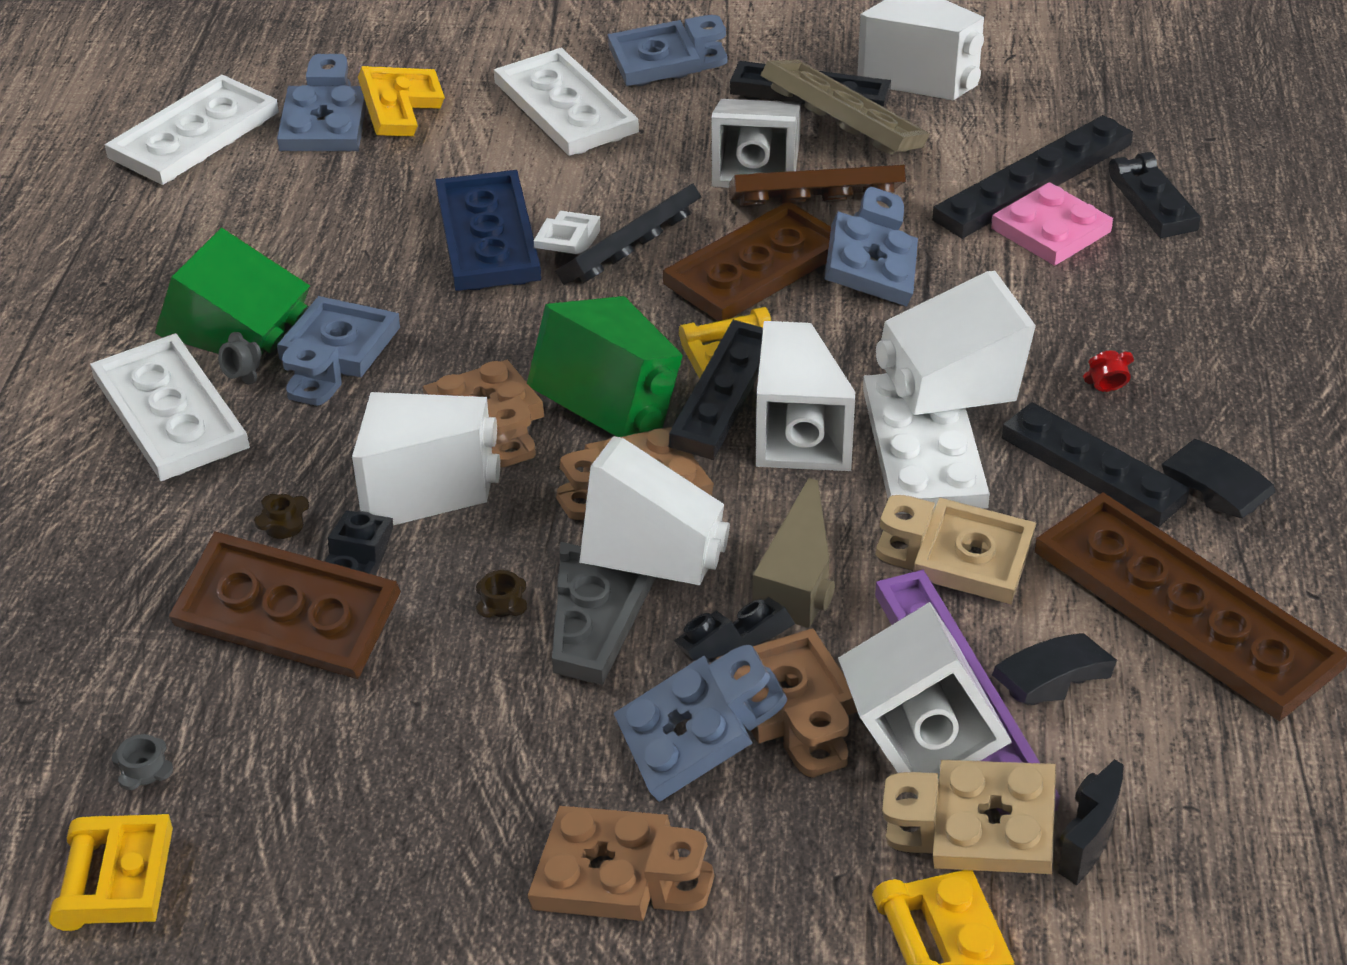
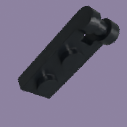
(1153, 195)

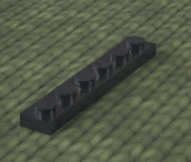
(1053, 163)

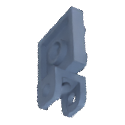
(668, 49)
(327, 95)
(875, 234)
(333, 341)
(716, 712)

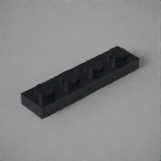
(748, 83)
(618, 244)
(719, 392)
(1095, 463)

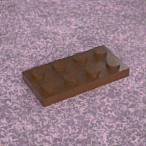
(801, 185)
(751, 262)
(285, 604)

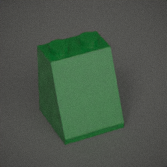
(230, 291)
(605, 364)

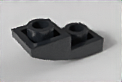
(1222, 478)
(359, 541)
(716, 635)
(1049, 667)
(1090, 830)

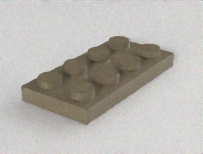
(853, 110)

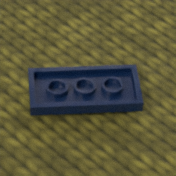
(487, 230)

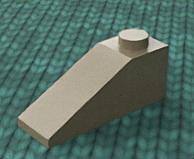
(798, 561)

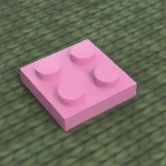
(1051, 223)

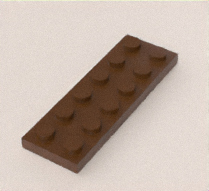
(1192, 605)

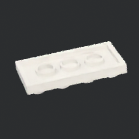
(566, 101)
(191, 129)
(169, 406)
(924, 452)

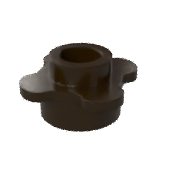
(282, 515)
(501, 594)

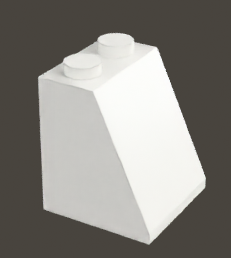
(922, 46)
(754, 138)
(958, 347)
(802, 402)
(424, 455)
(649, 518)
(921, 696)

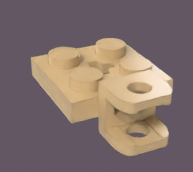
(943, 540)
(953, 820)

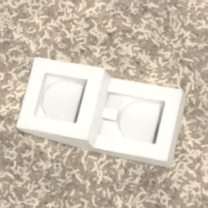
(568, 232)

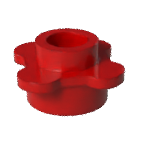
(1109, 370)

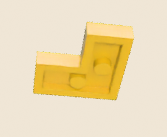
(394, 92)

